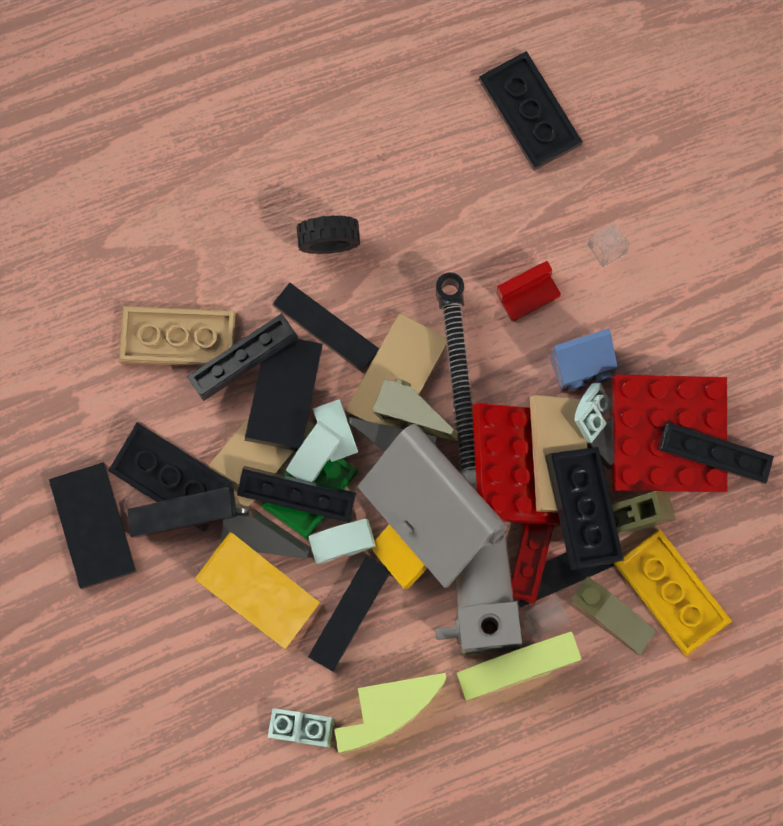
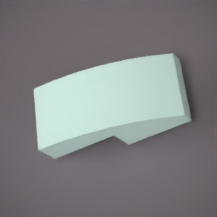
(591, 411)
(334, 417)
(314, 453)
(342, 541)
(301, 728)

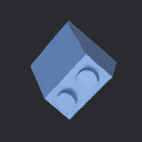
(584, 360)

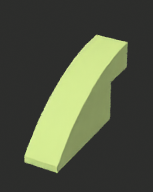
(519, 666)
(387, 710)

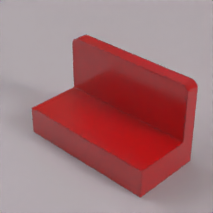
(528, 291)

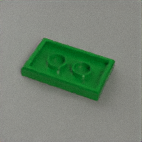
(333, 474)

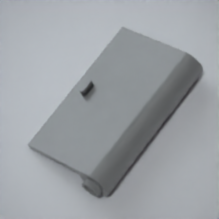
(431, 505)

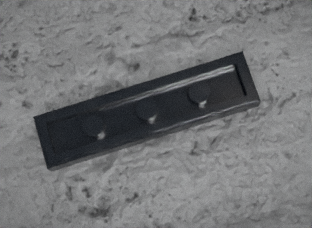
(325, 327)
(242, 357)
(715, 453)
(296, 494)
(182, 512)
(349, 614)

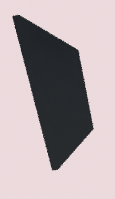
(558, 576)

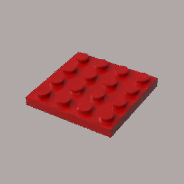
(639, 414)
(506, 463)

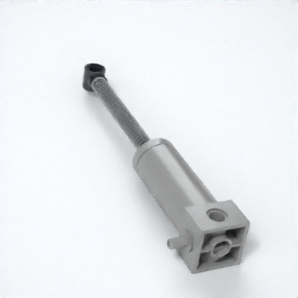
(485, 582)

